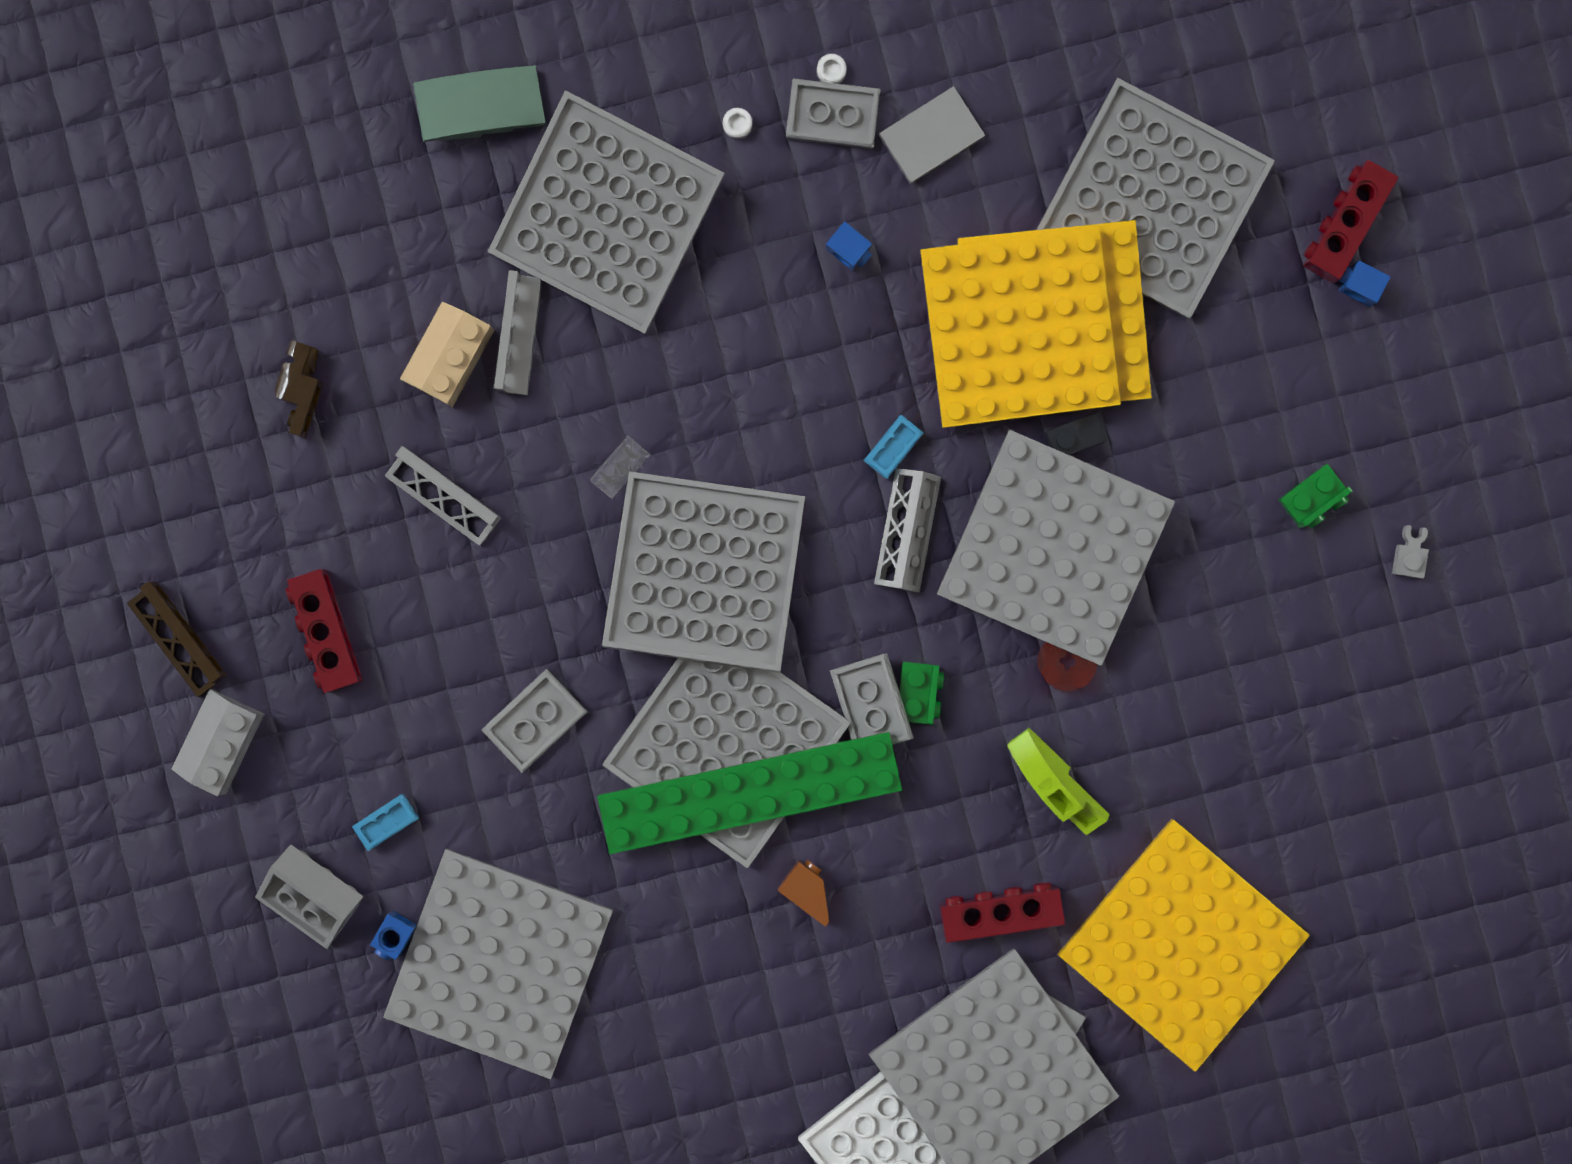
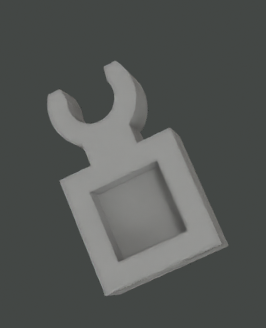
(1410, 558)

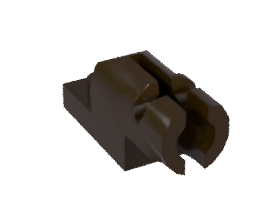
(298, 388)

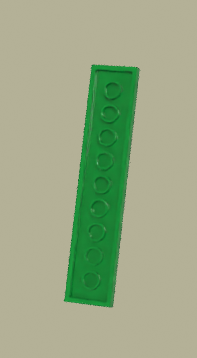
(749, 792)

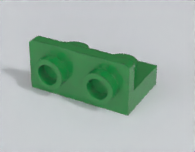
(1314, 497)
(919, 690)

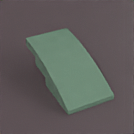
(479, 103)

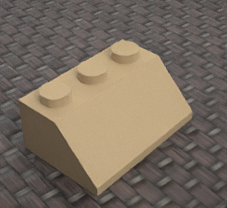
(447, 353)

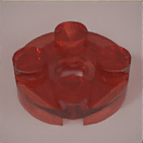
(1055, 674)

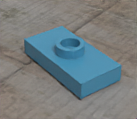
(893, 446)
(385, 822)

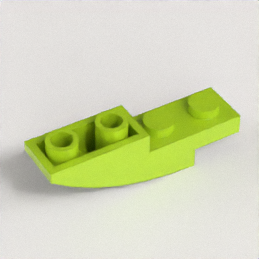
(1051, 781)

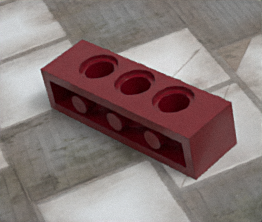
(1378, 185)
(338, 641)
(1047, 915)

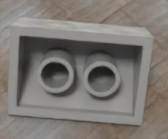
(217, 743)
(308, 896)

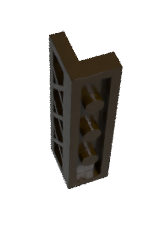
(182, 634)

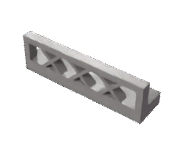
(518, 334)
(442, 483)
(913, 530)

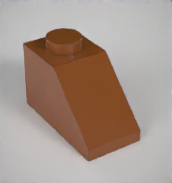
(806, 890)

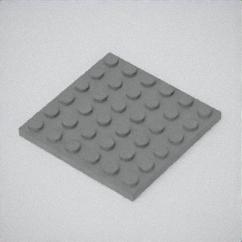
(1173, 178)
(606, 212)
(1055, 547)
(703, 572)
(719, 718)
(498, 963)
(994, 1070)

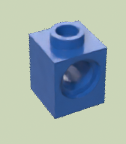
(849, 247)
(1363, 283)
(402, 926)

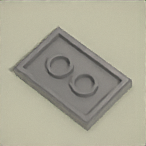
(832, 113)
(932, 135)
(871, 699)
(534, 720)

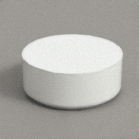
(831, 69)
(737, 123)

